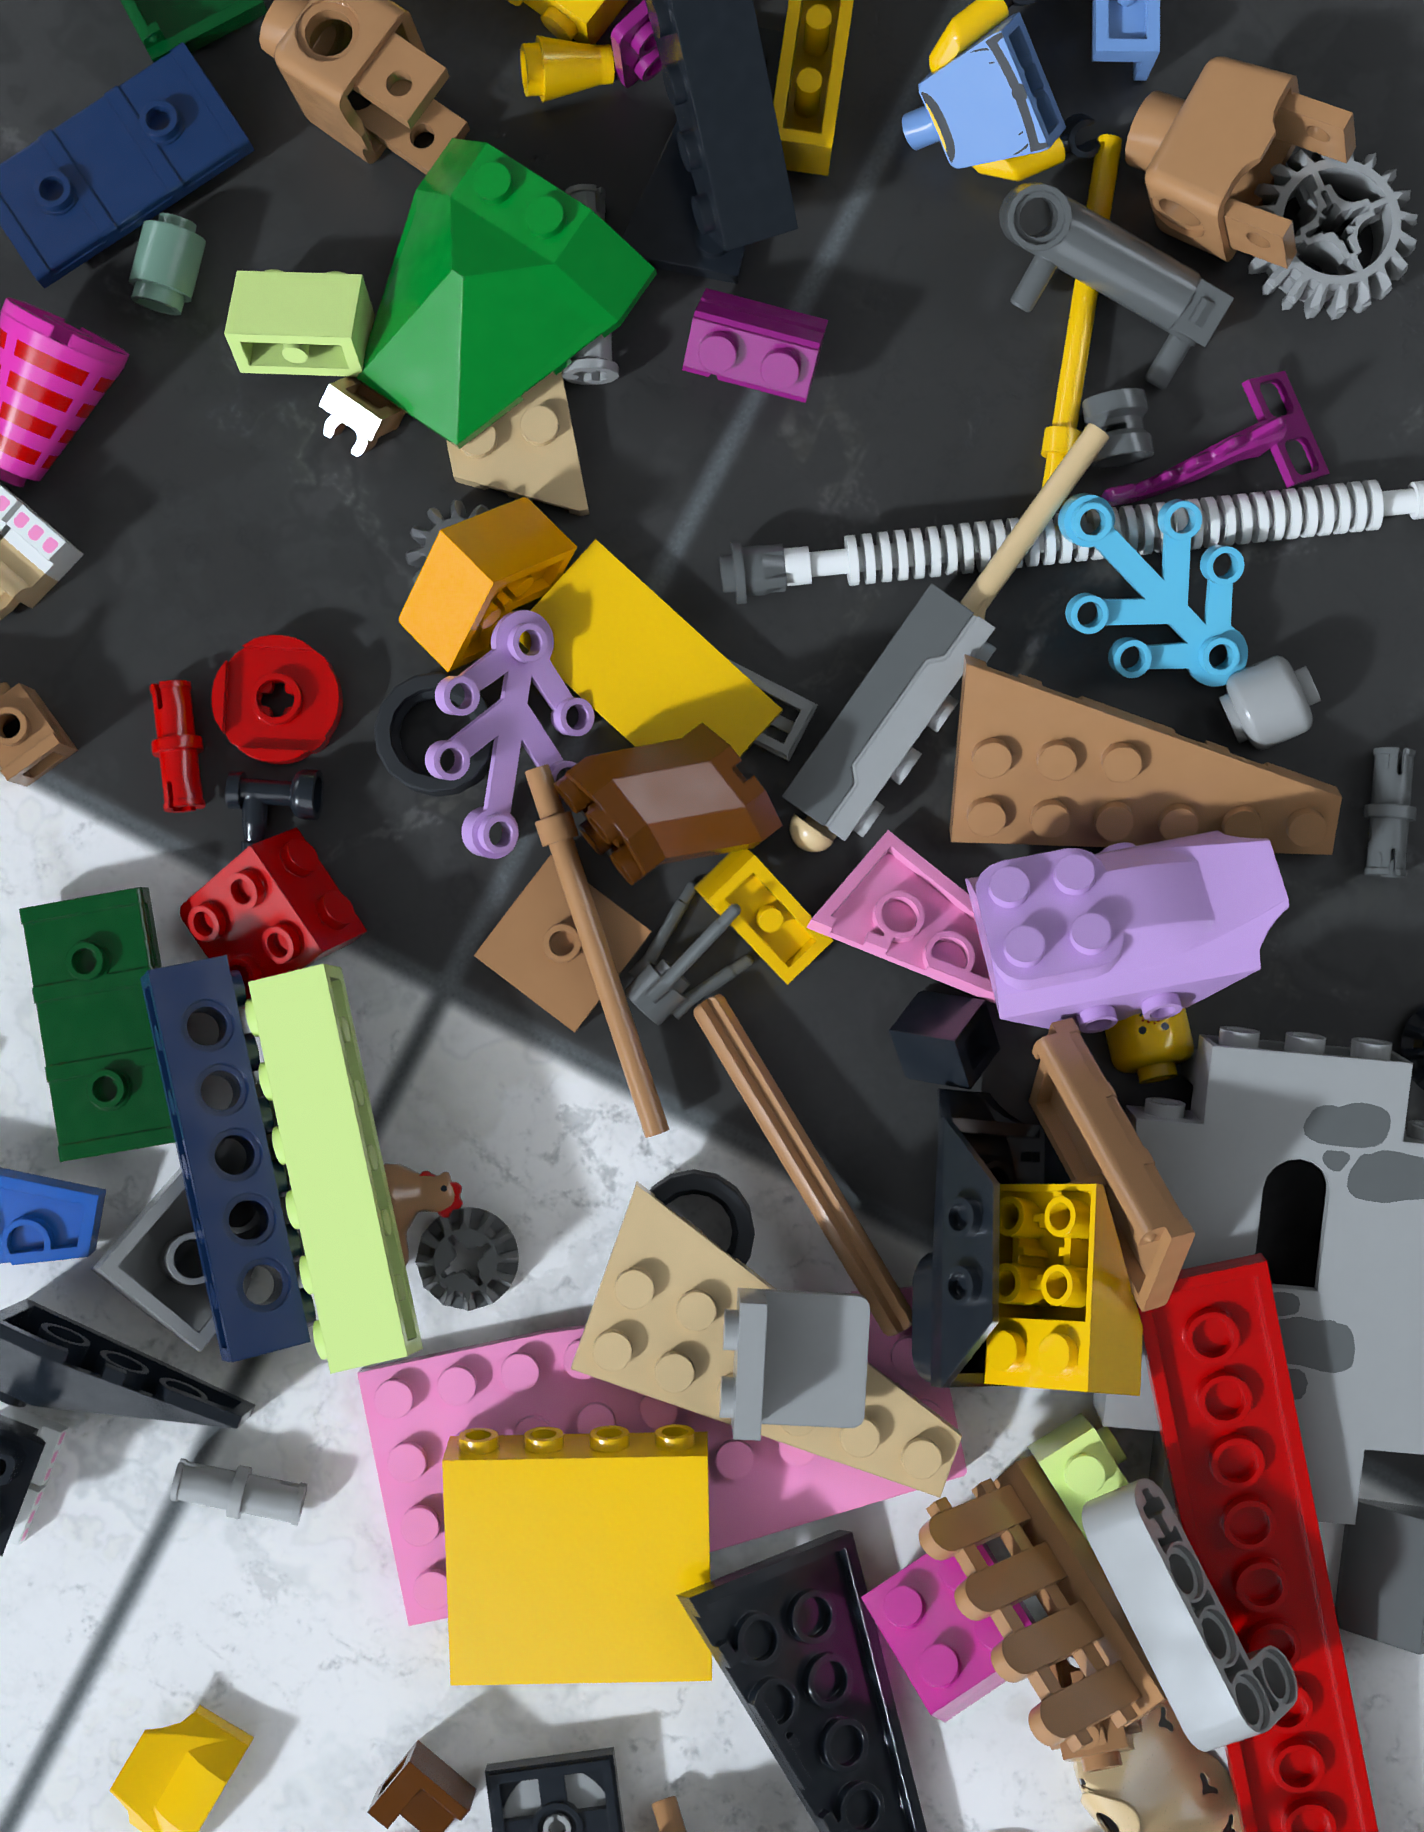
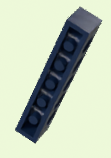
(240, 1325)

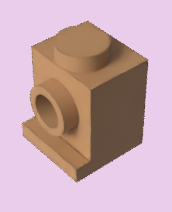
(40, 741)

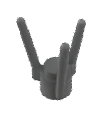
(660, 988)

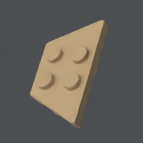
(528, 451)

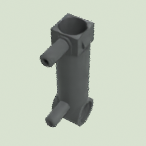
(1118, 268)

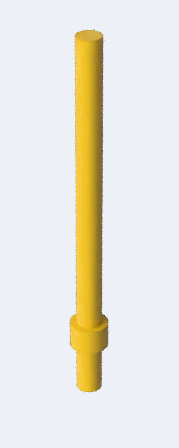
(1064, 432)

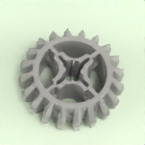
(1373, 203)

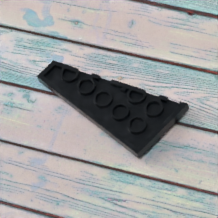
(814, 1681)

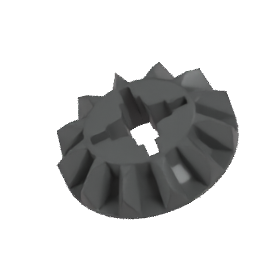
(473, 1229)

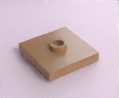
(542, 953)

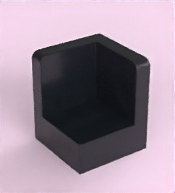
(945, 1039)

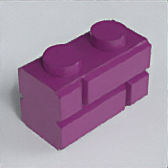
(754, 345)

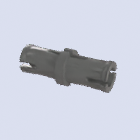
(1390, 812)

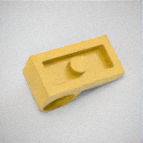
(769, 914)

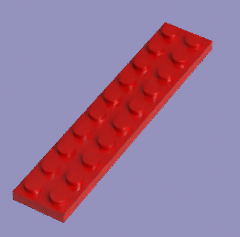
(1256, 1532)

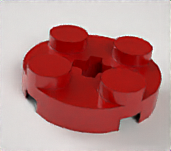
(253, 672)

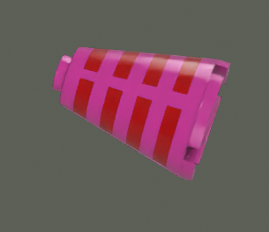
(47, 386)

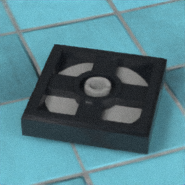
(556, 1793)

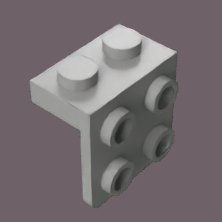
(795, 1360)

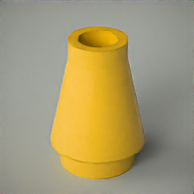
(564, 67)

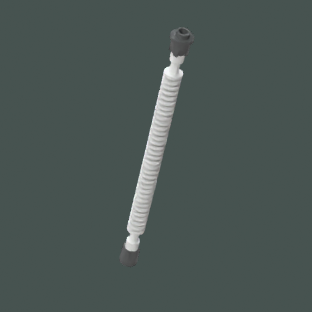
(1227, 520)

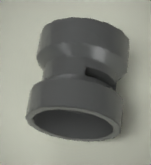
(1121, 418)

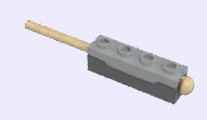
(914, 680)

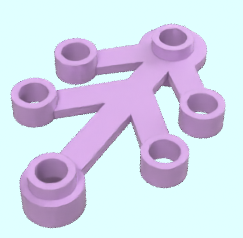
(508, 723)

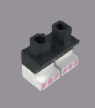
(26, 1461)

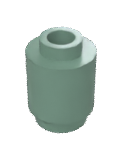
(166, 264)

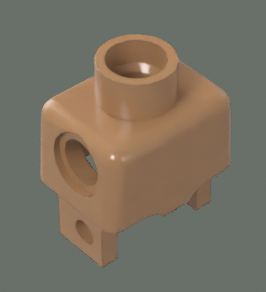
(377, 52)
(1219, 145)

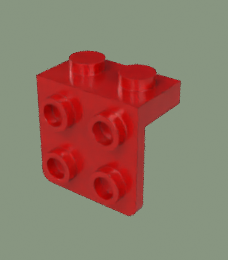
(272, 910)

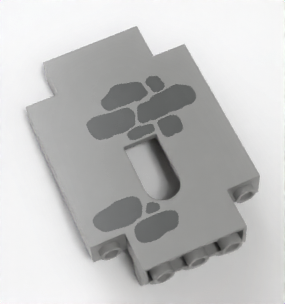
(1360, 1329)

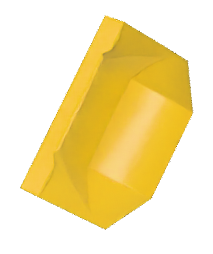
(180, 1772)

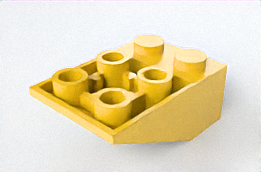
(1063, 1294)

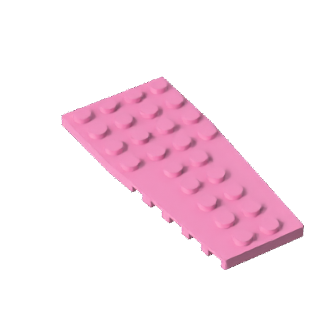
(530, 1384)

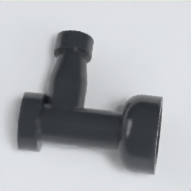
(254, 795)

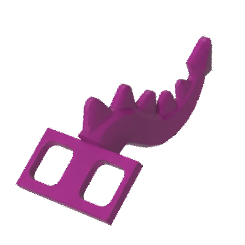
(1251, 442)

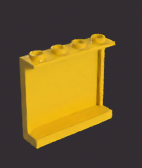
(575, 1555)

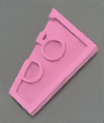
(908, 915)

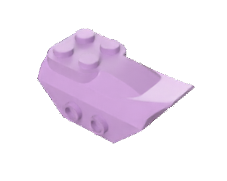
(1125, 927)

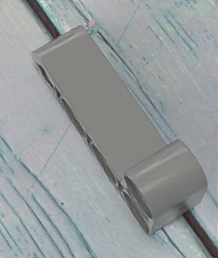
(1181, 1623)

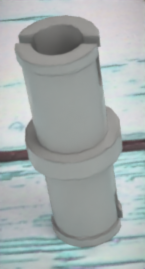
(238, 1491)

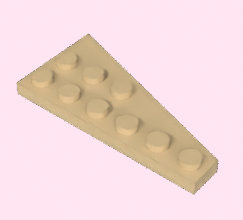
(662, 1336)

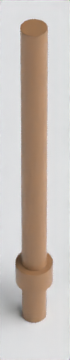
(557, 831)

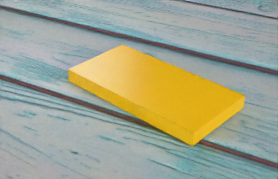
(643, 660)

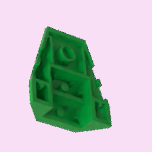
(493, 291)

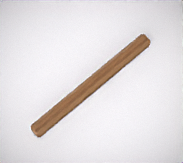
(804, 1165)

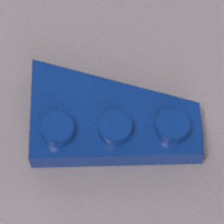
(47, 1218)

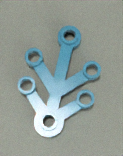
(1163, 597)

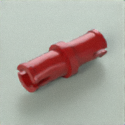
(177, 746)

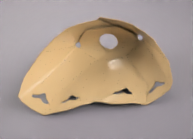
(1160, 1784)

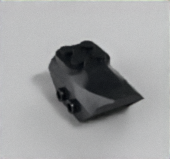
(959, 1281)

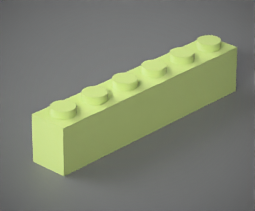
(333, 1168)

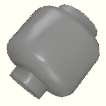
(1269, 702)

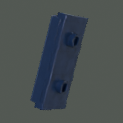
(116, 165)

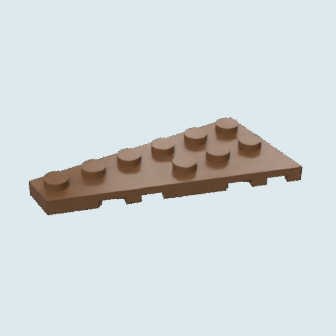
(1096, 776)

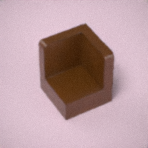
(422, 1792)

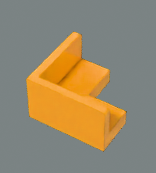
(480, 575)

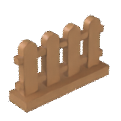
(1063, 1572)

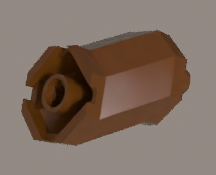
(668, 802)

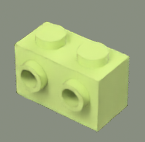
(299, 323)
(1080, 1463)

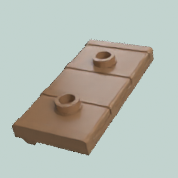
(1104, 1149)

